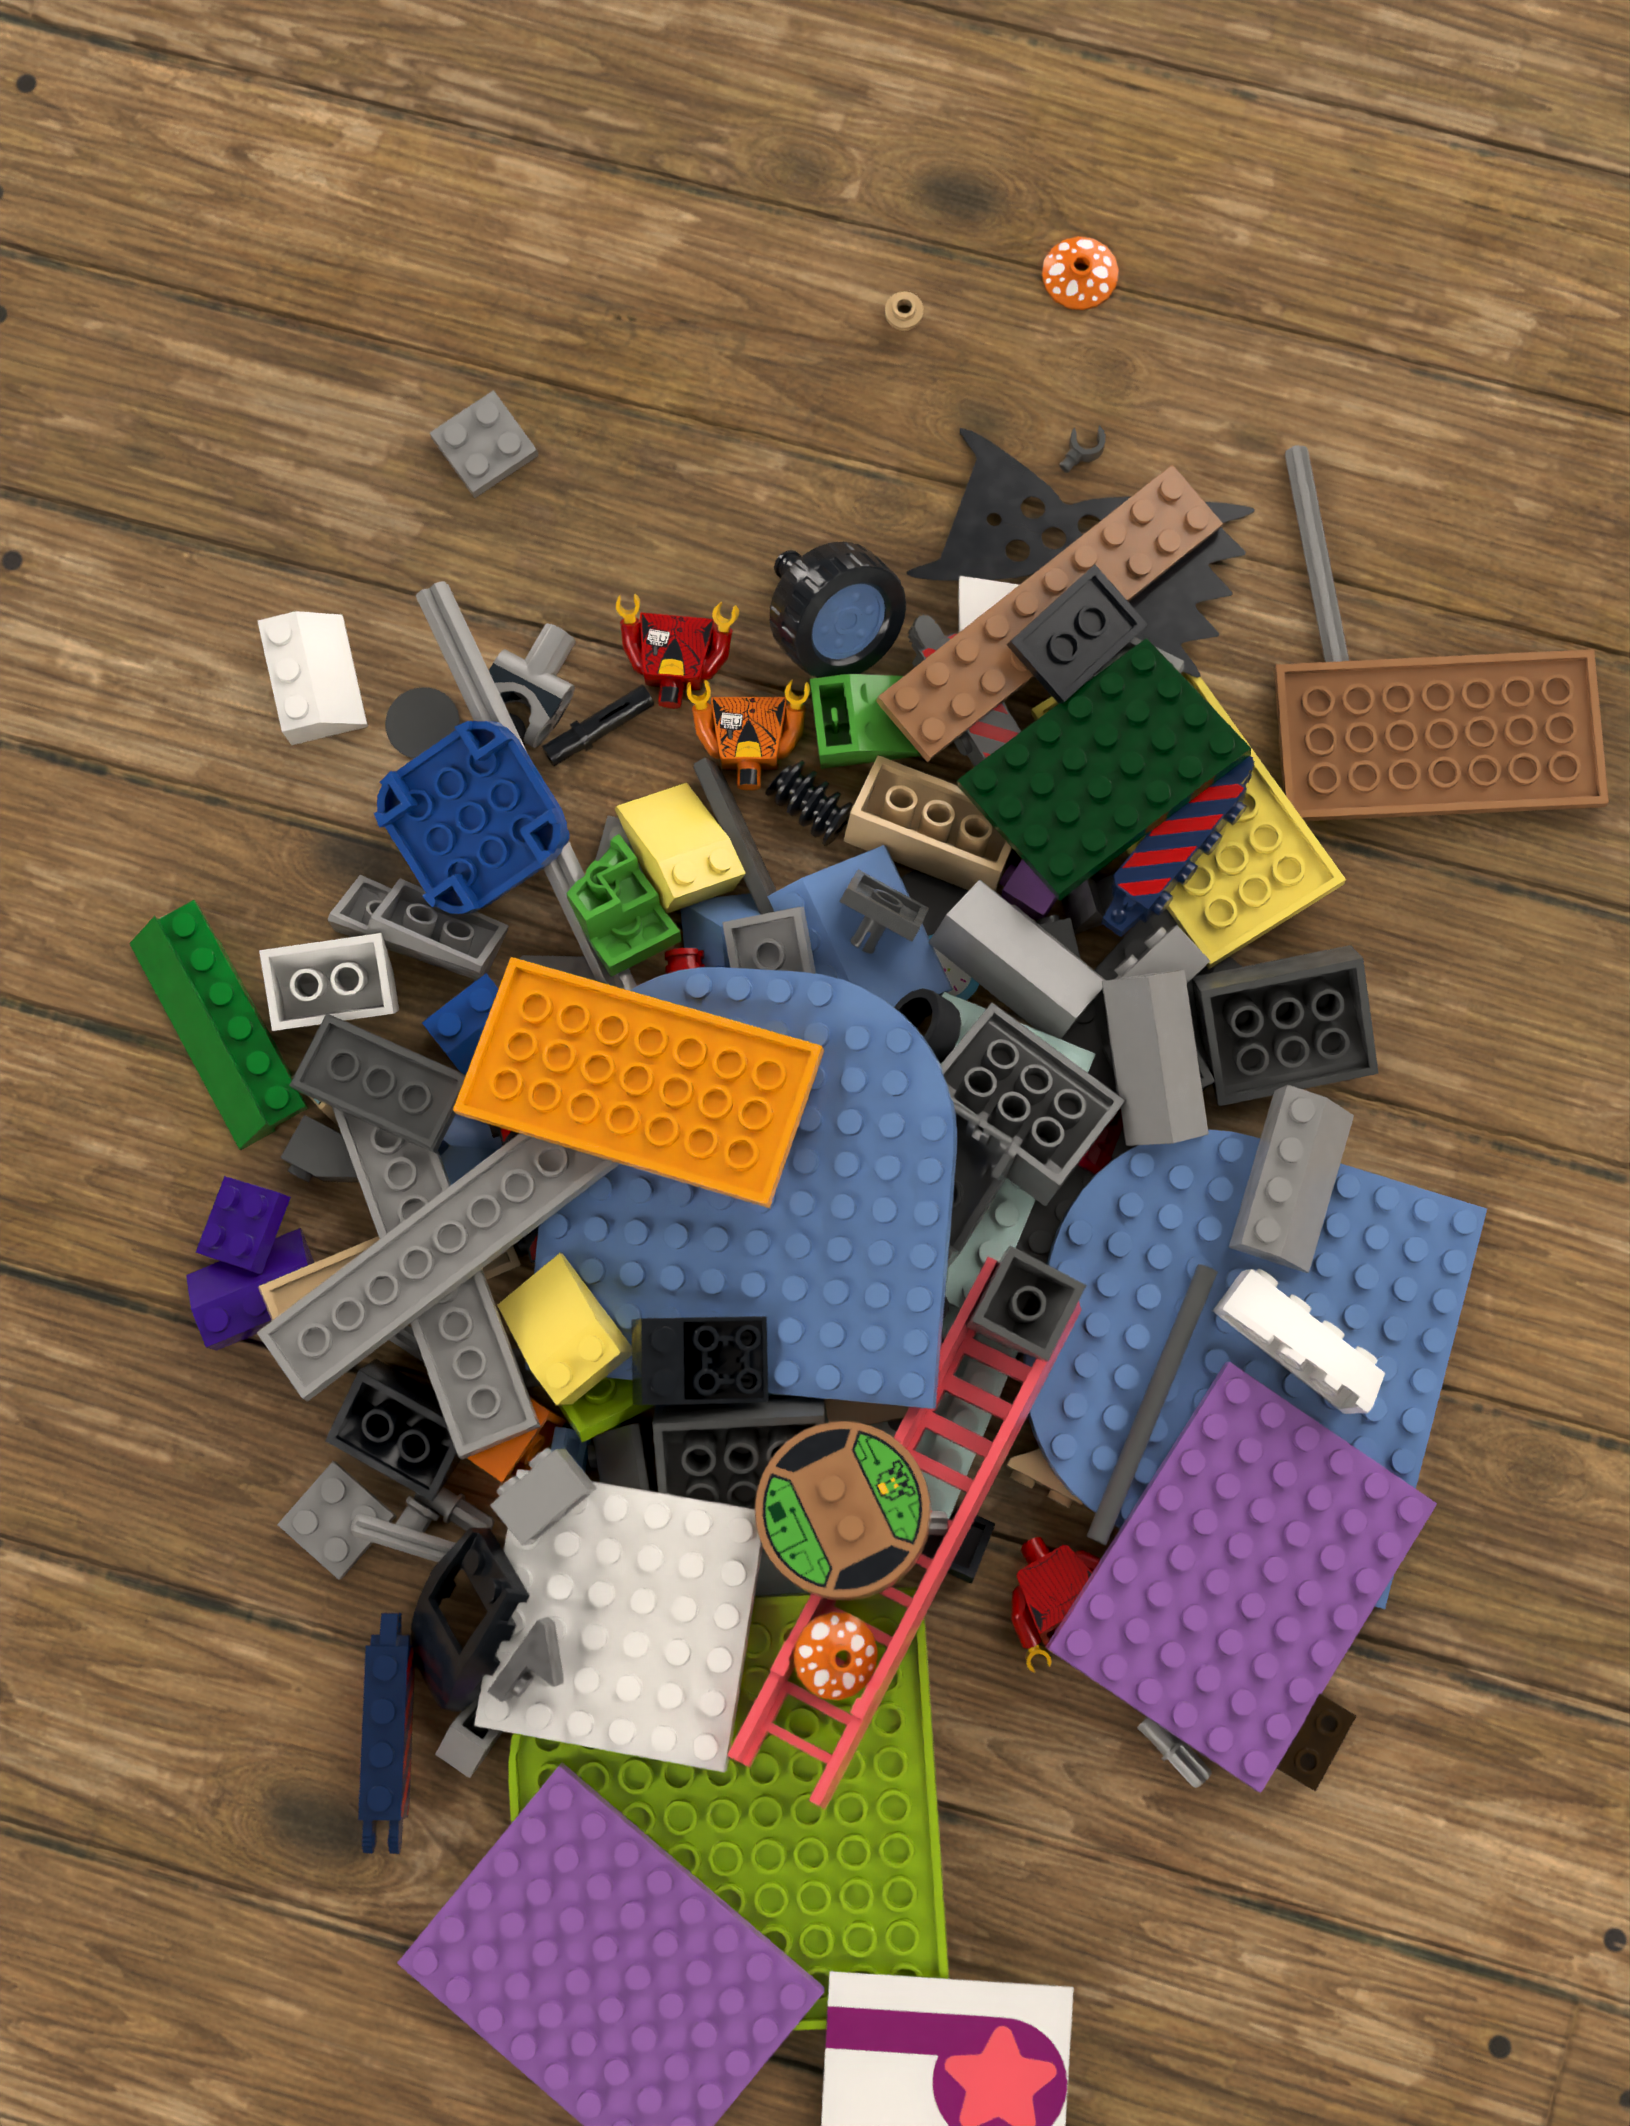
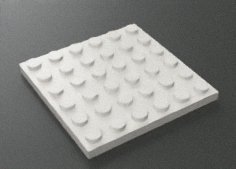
(647, 1623)

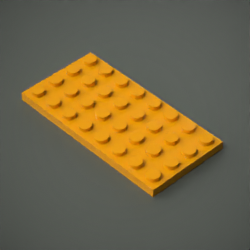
(640, 1081)

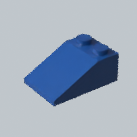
(462, 1021)

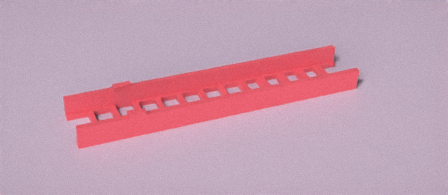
(915, 1422)

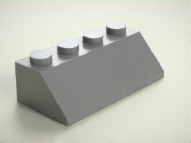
(1292, 1178)

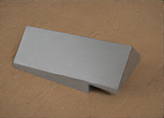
(417, 930)
(1017, 960)
(1155, 1058)

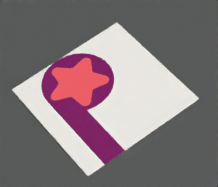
(945, 2052)

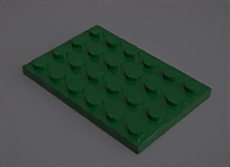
(1103, 768)

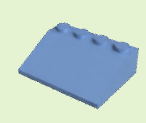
(896, 963)

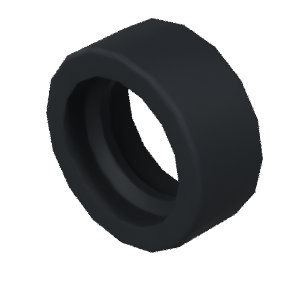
(945, 1019)

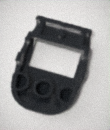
(446, 1667)

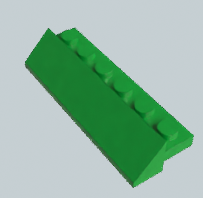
(217, 1023)

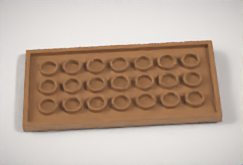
(1441, 735)

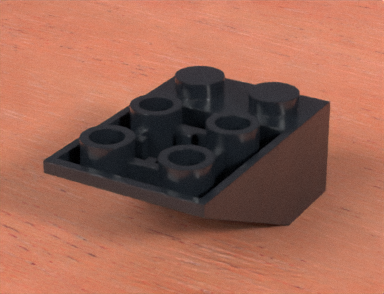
(699, 1360)

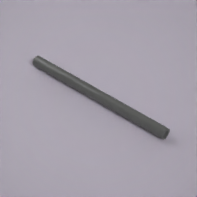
(1152, 1404)

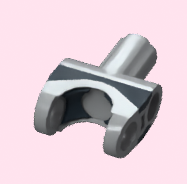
(536, 681)

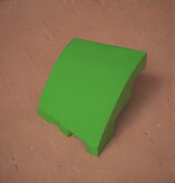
(621, 910)

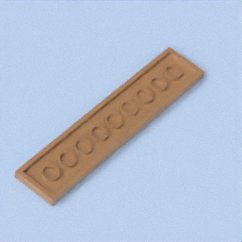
(977, 667)

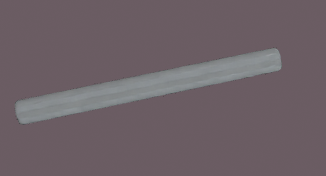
(1316, 554)

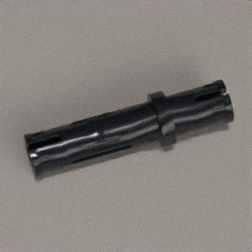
(587, 732)

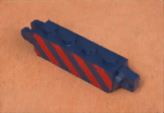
(1172, 848)
(386, 1733)

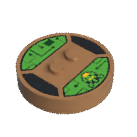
(843, 1510)

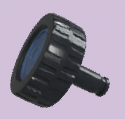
(836, 608)

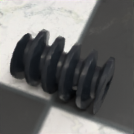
(810, 802)

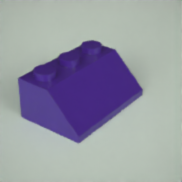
(228, 1297)

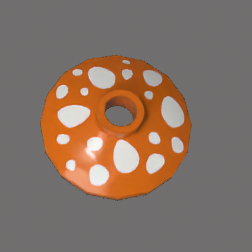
(1080, 288)
(817, 1651)

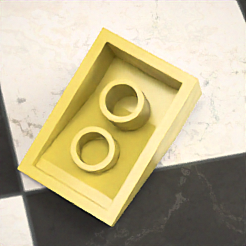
(680, 847)
(563, 1331)

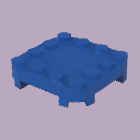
(472, 817)

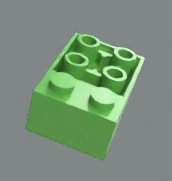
(852, 724)

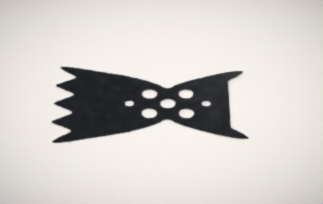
(1002, 484)

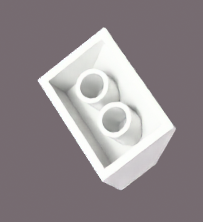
(312, 675)
(334, 977)

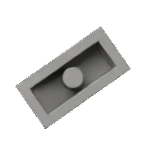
(466, 1744)

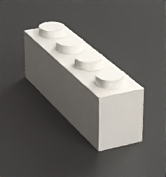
(1301, 1342)

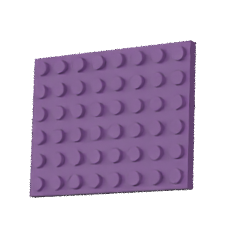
(1241, 1576)
(609, 1968)

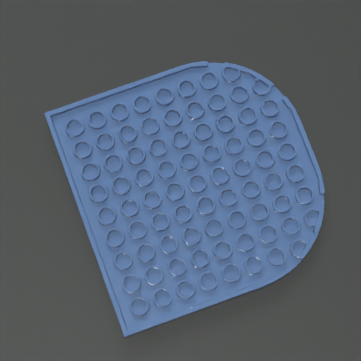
(857, 1225)
(1382, 1272)

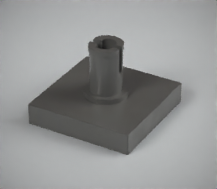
(881, 909)

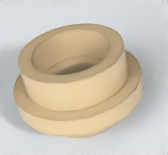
(900, 320)

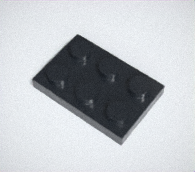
(1077, 634)

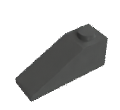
(318, 1153)

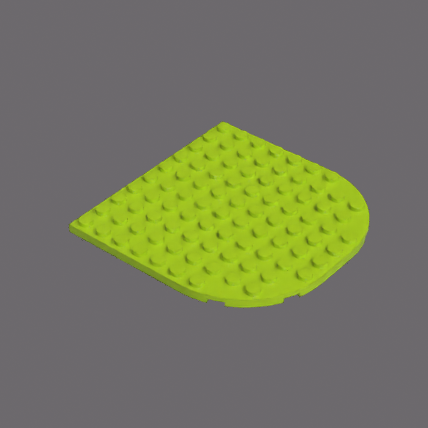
(824, 1885)

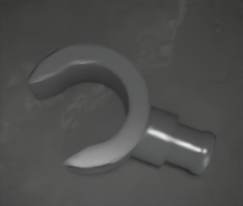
(1079, 454)

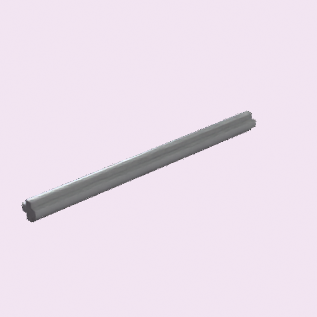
(487, 705)

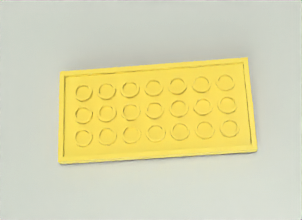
(1258, 872)

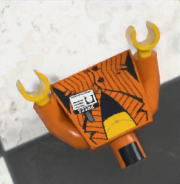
(749, 731)

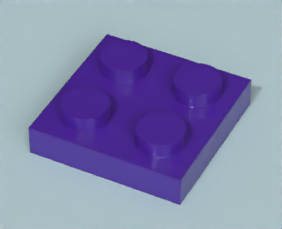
(243, 1224)

